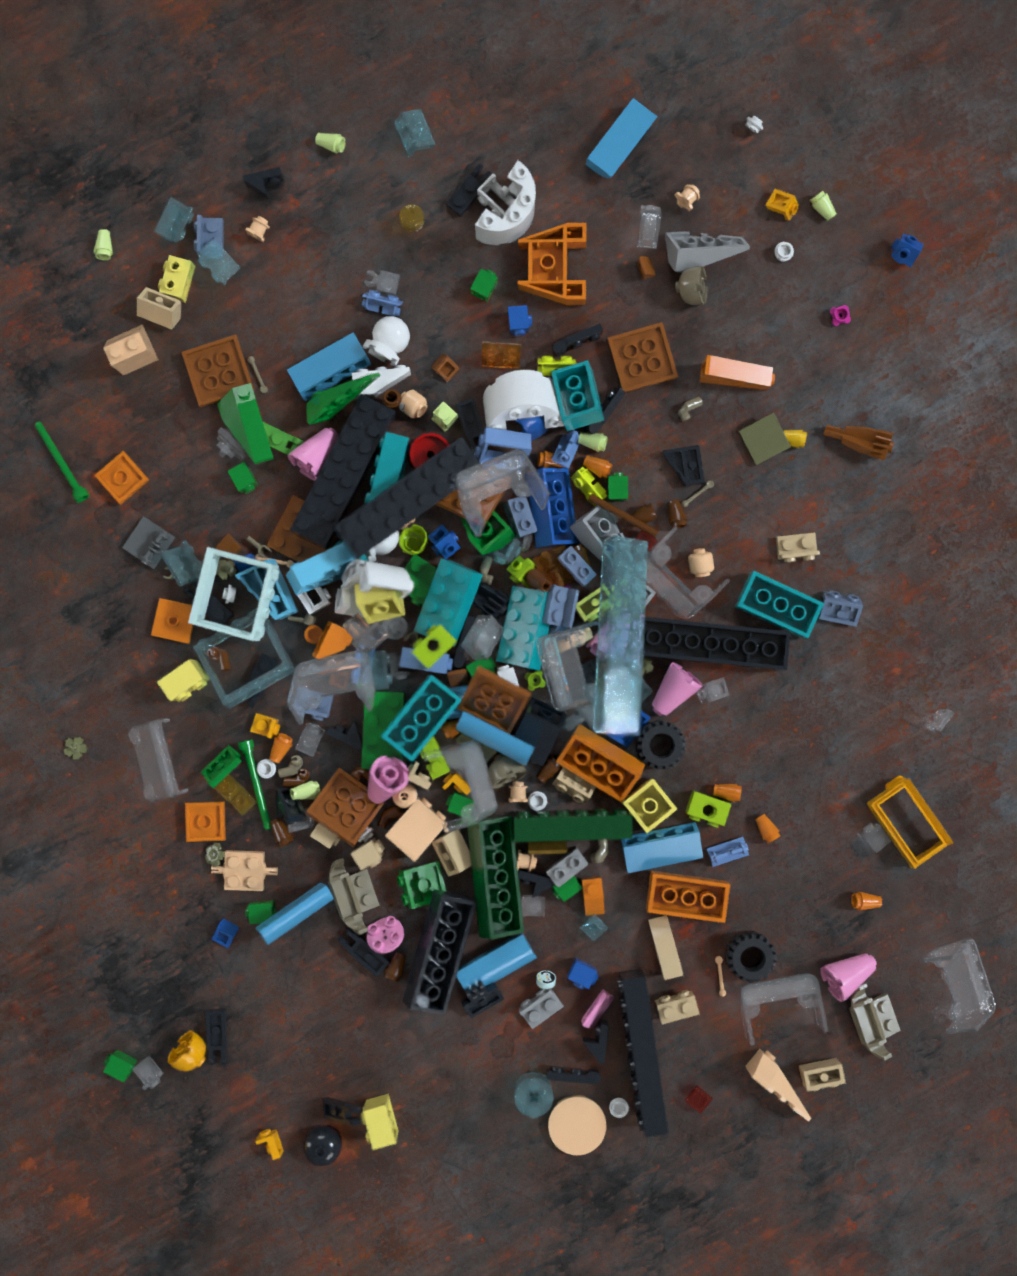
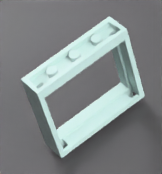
(205, 586)

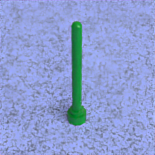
(79, 493)
(247, 748)

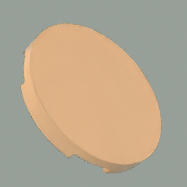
(577, 1125)

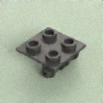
(148, 542)

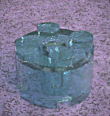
(533, 1105)

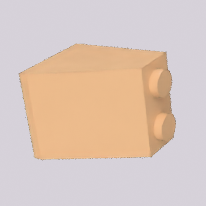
(130, 350)
(416, 828)

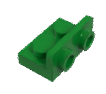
(221, 766)

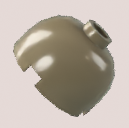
(692, 286)
(505, 770)

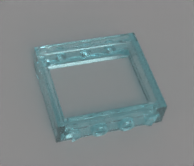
(259, 683)

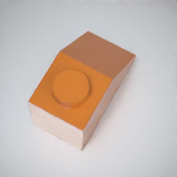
(332, 641)
(593, 895)

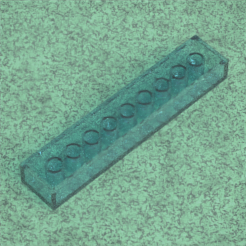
(621, 636)

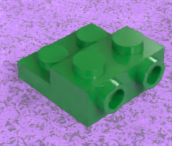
(422, 576)
(419, 884)

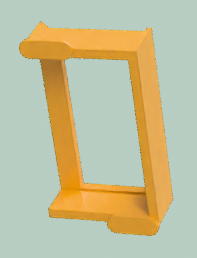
(892, 788)

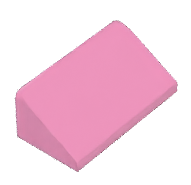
(597, 1009)

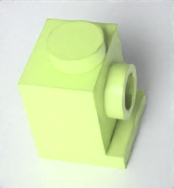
(444, 416)

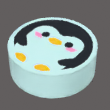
(546, 979)

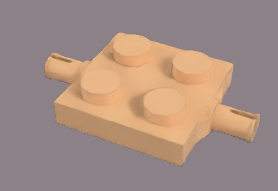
(244, 870)

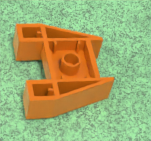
(549, 264)

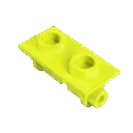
(549, 364)
(582, 479)

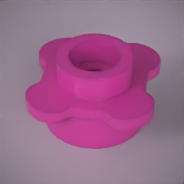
(844, 311)

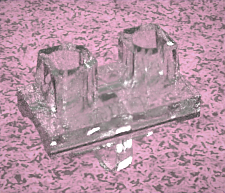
(229, 445)

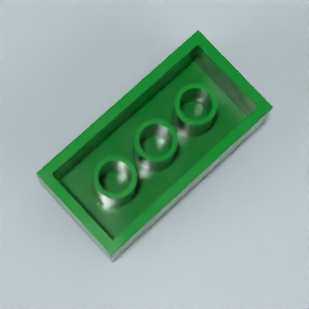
(384, 709)

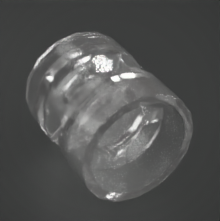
(396, 627)

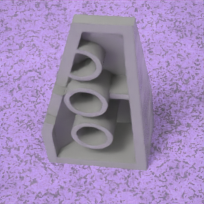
(692, 251)
(594, 528)

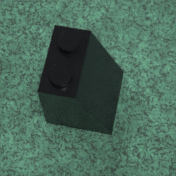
(540, 729)

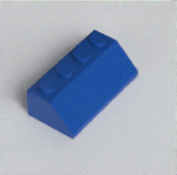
(558, 514)

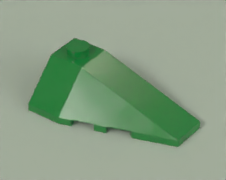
(329, 402)
(242, 417)
(493, 537)

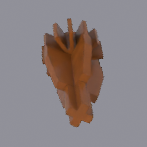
(863, 440)

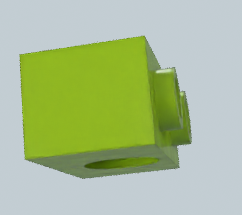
(444, 640)
(719, 809)

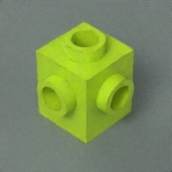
(519, 569)

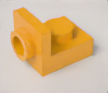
(783, 203)
(265, 725)
(460, 784)
(273, 1143)

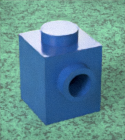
(519, 320)
(582, 974)

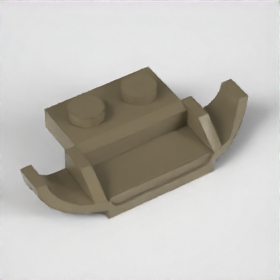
(351, 895)
(873, 1021)

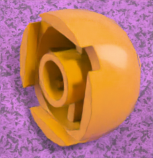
(189, 1052)

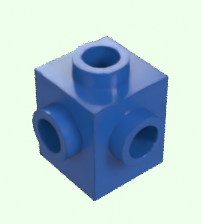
(906, 249)
(444, 541)

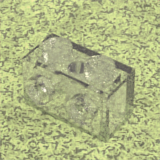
(482, 637)

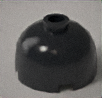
(322, 1145)

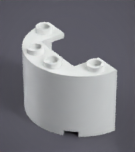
(496, 231)
(521, 396)
(369, 575)

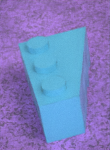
(319, 569)
(282, 603)

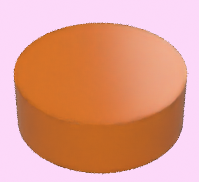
(312, 634)

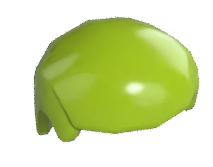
(413, 540)

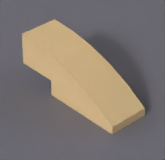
(665, 947)

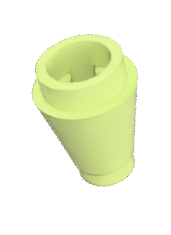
(332, 142)
(823, 205)
(103, 245)
(594, 441)
(308, 790)

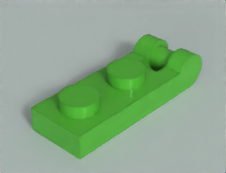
(279, 440)

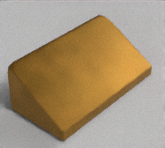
(547, 847)

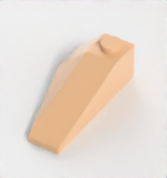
(769, 1075)

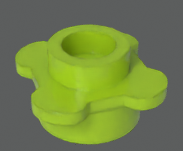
(531, 684)

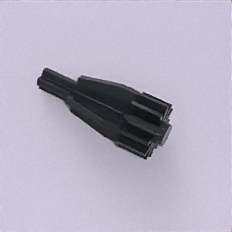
(491, 601)

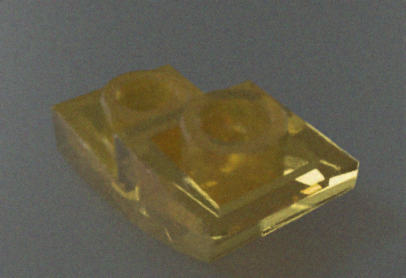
(236, 794)

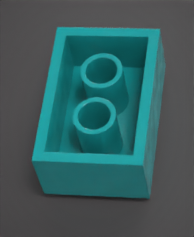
(577, 395)

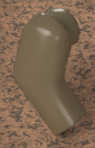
(688, 406)
(484, 568)
(293, 768)
(601, 853)

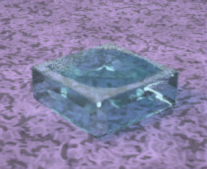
(594, 927)

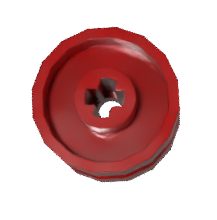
(425, 443)

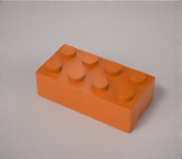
(600, 763)
(687, 896)

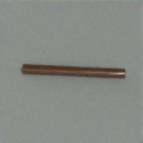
(623, 515)

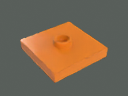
(121, 477)
(172, 621)
(205, 821)

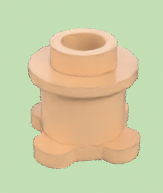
(687, 197)
(258, 228)
(518, 792)
(525, 861)

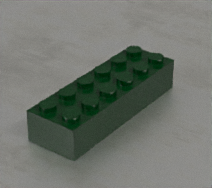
(572, 826)
(495, 877)

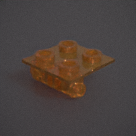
(501, 354)
(552, 567)

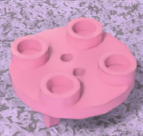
(377, 938)

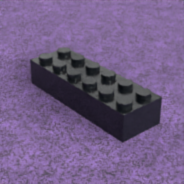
(439, 952)

